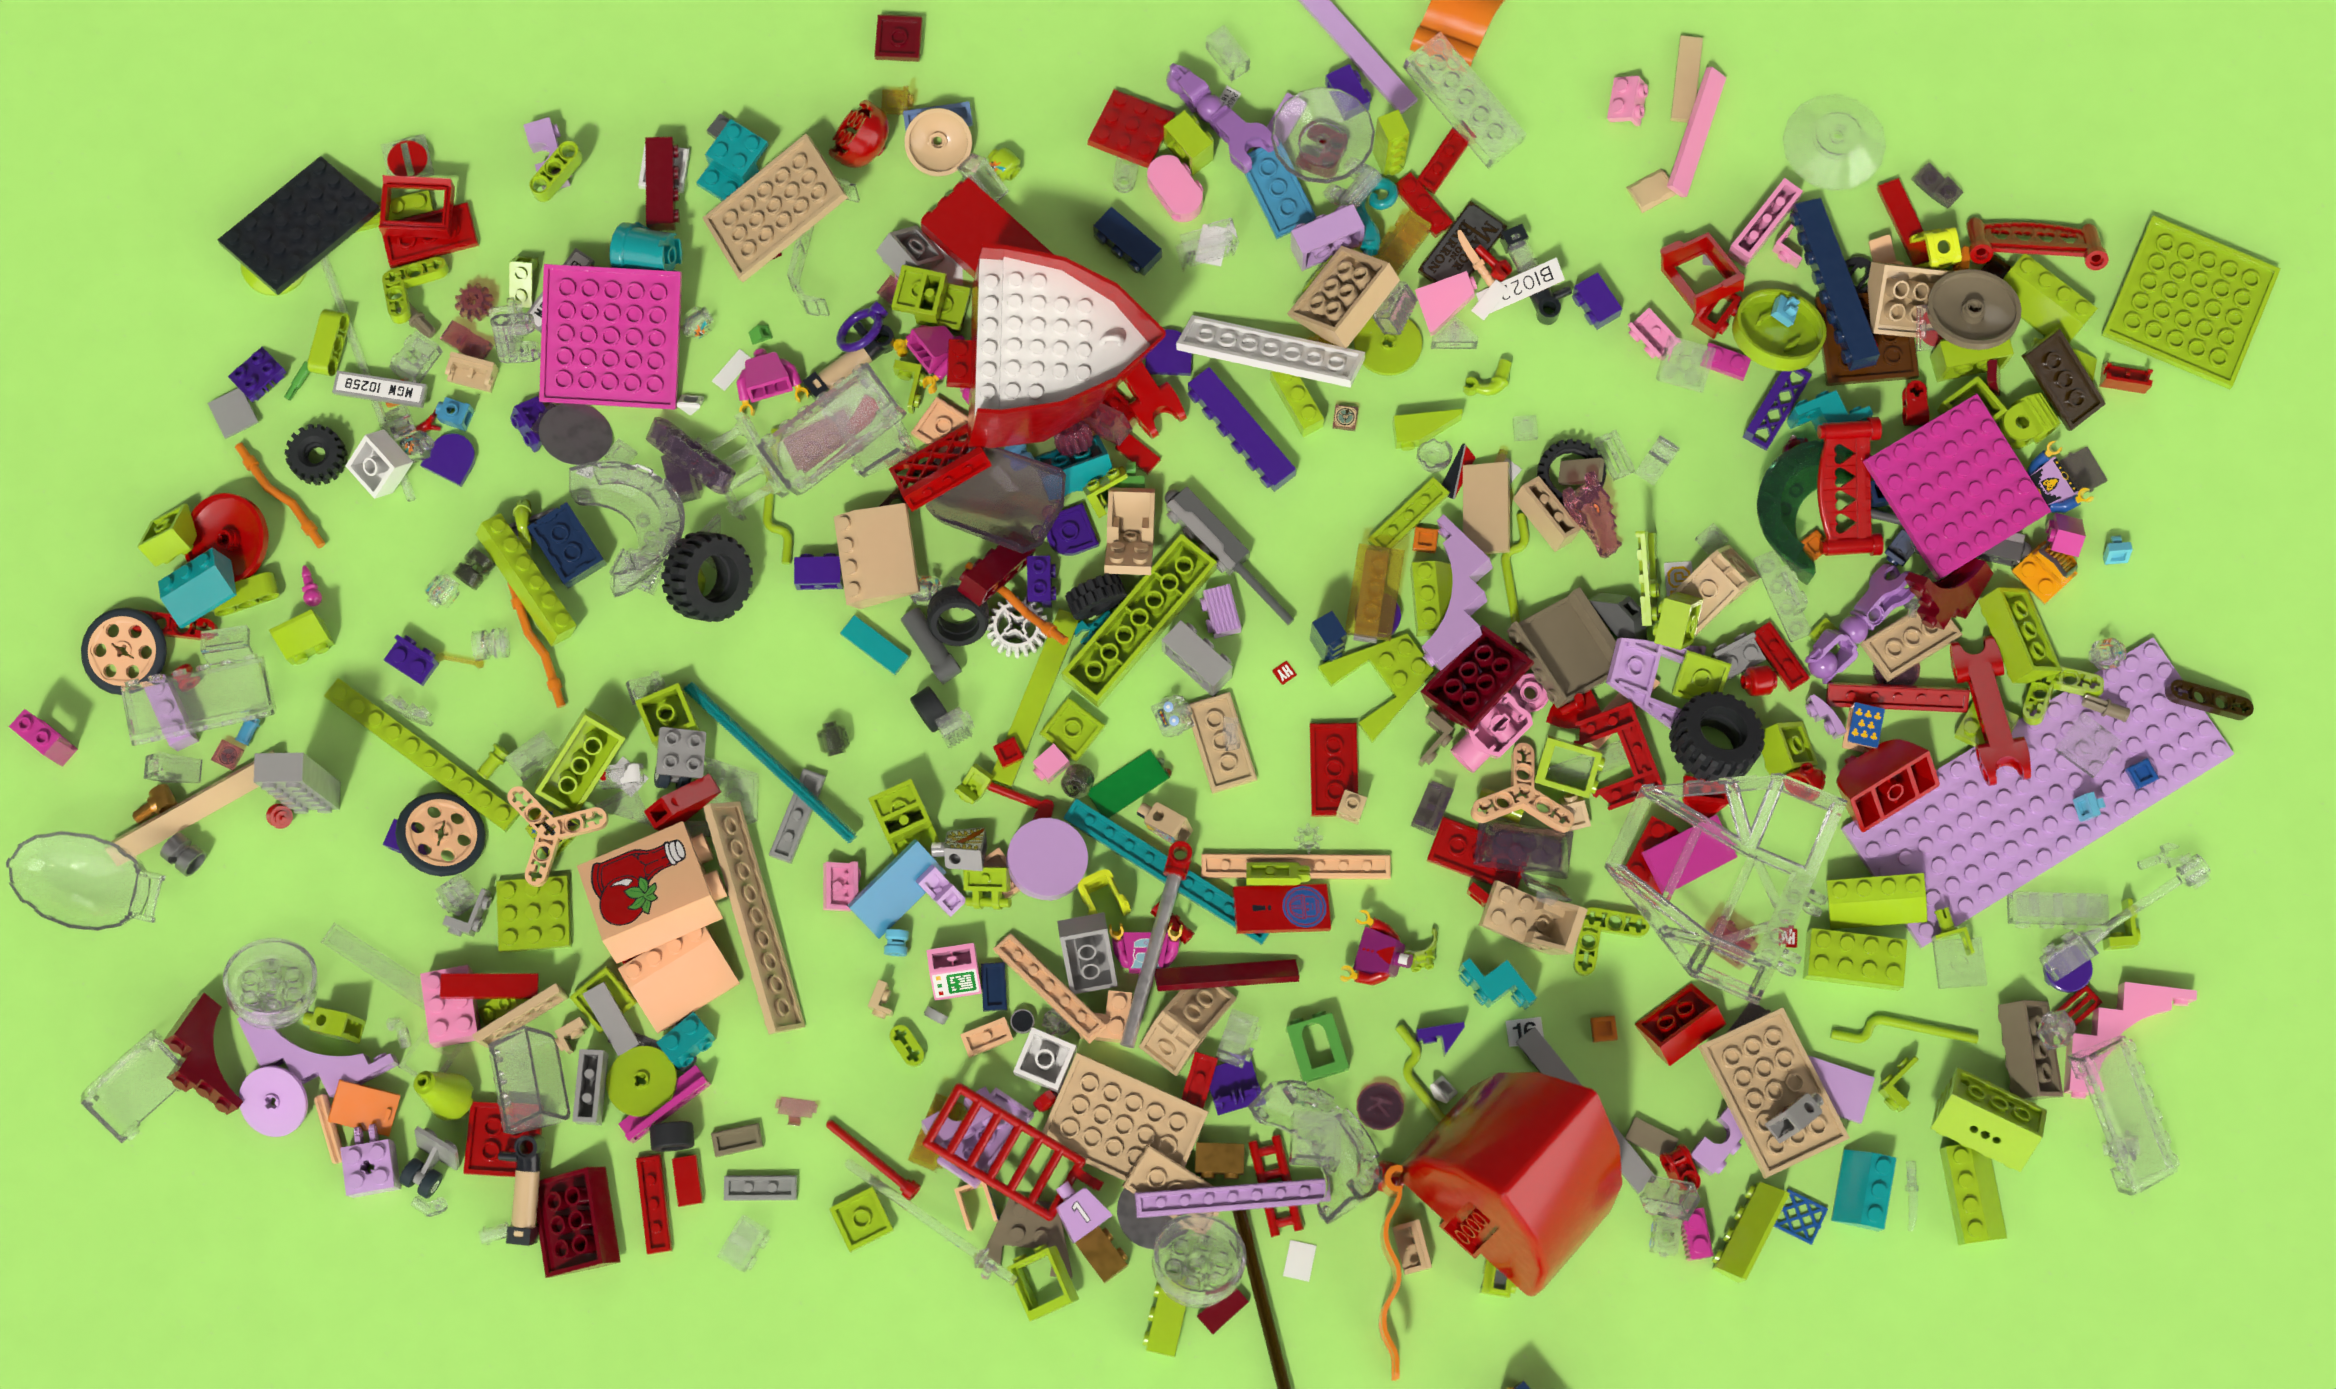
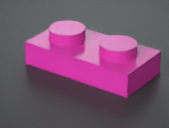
(1729, 362)

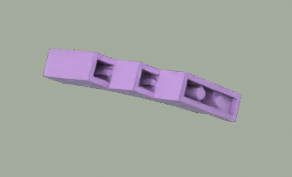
(1458, 628)
(274, 1049)

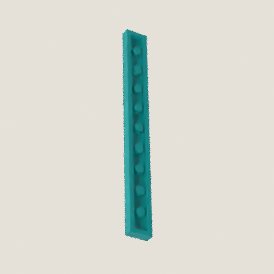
(1153, 862)

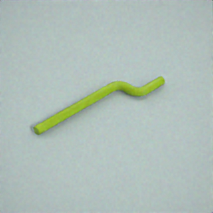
(774, 528)
(1507, 571)
(1903, 1024)
(1409, 1077)

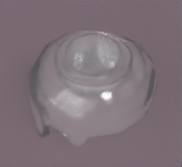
(1434, 455)

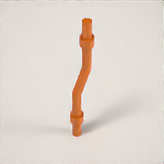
(252, 465)
(1047, 628)
(553, 683)

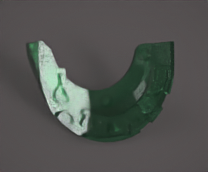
(1781, 495)

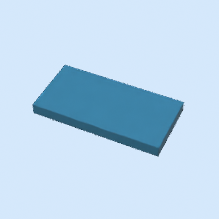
(1278, 193)
(893, 889)

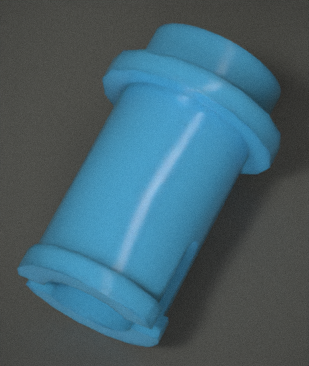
(247, 731)

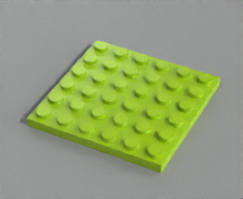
(2191, 302)

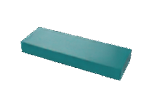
(874, 645)

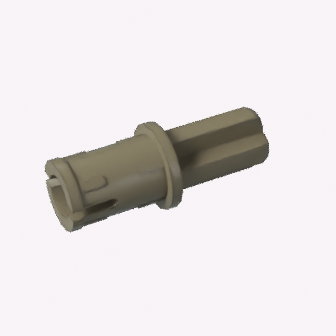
(419, 322)
(2105, 707)

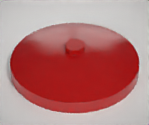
(232, 528)

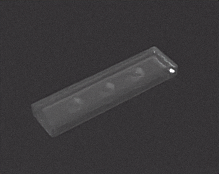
(1579, 767)

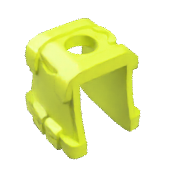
(1932, 238)
(1099, 880)

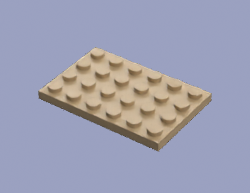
(774, 207)
(1760, 1074)
(1116, 1116)

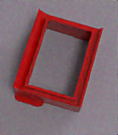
(446, 229)
(1680, 253)

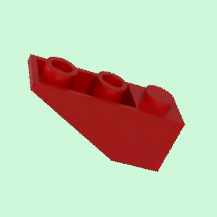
(682, 803)

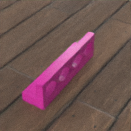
(687, 1088)

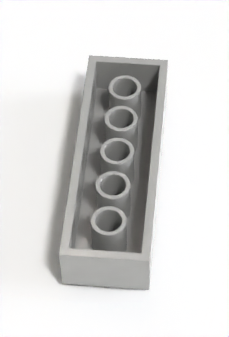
(297, 782)

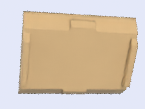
(1650, 190)

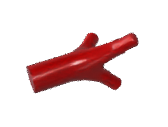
(427, 424)

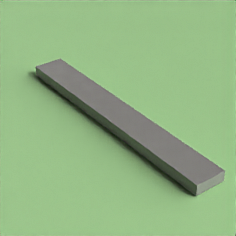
(1550, 1064)

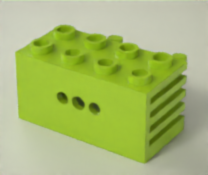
(1983, 1121)

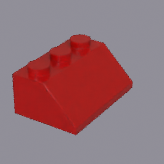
(1653, 834)
(1681, 1024)

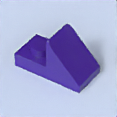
(1447, 1034)

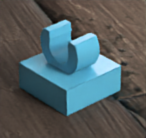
(1785, 310)
(2117, 551)
(2088, 806)

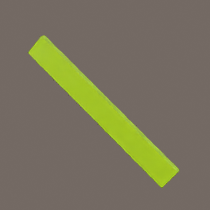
(1037, 695)

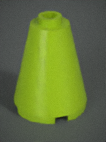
(444, 1093)

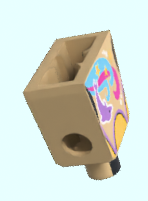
(1165, 822)

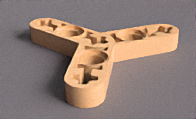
(1524, 786)
(561, 830)

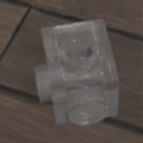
(2056, 1029)

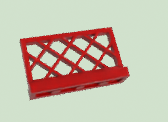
(946, 476)

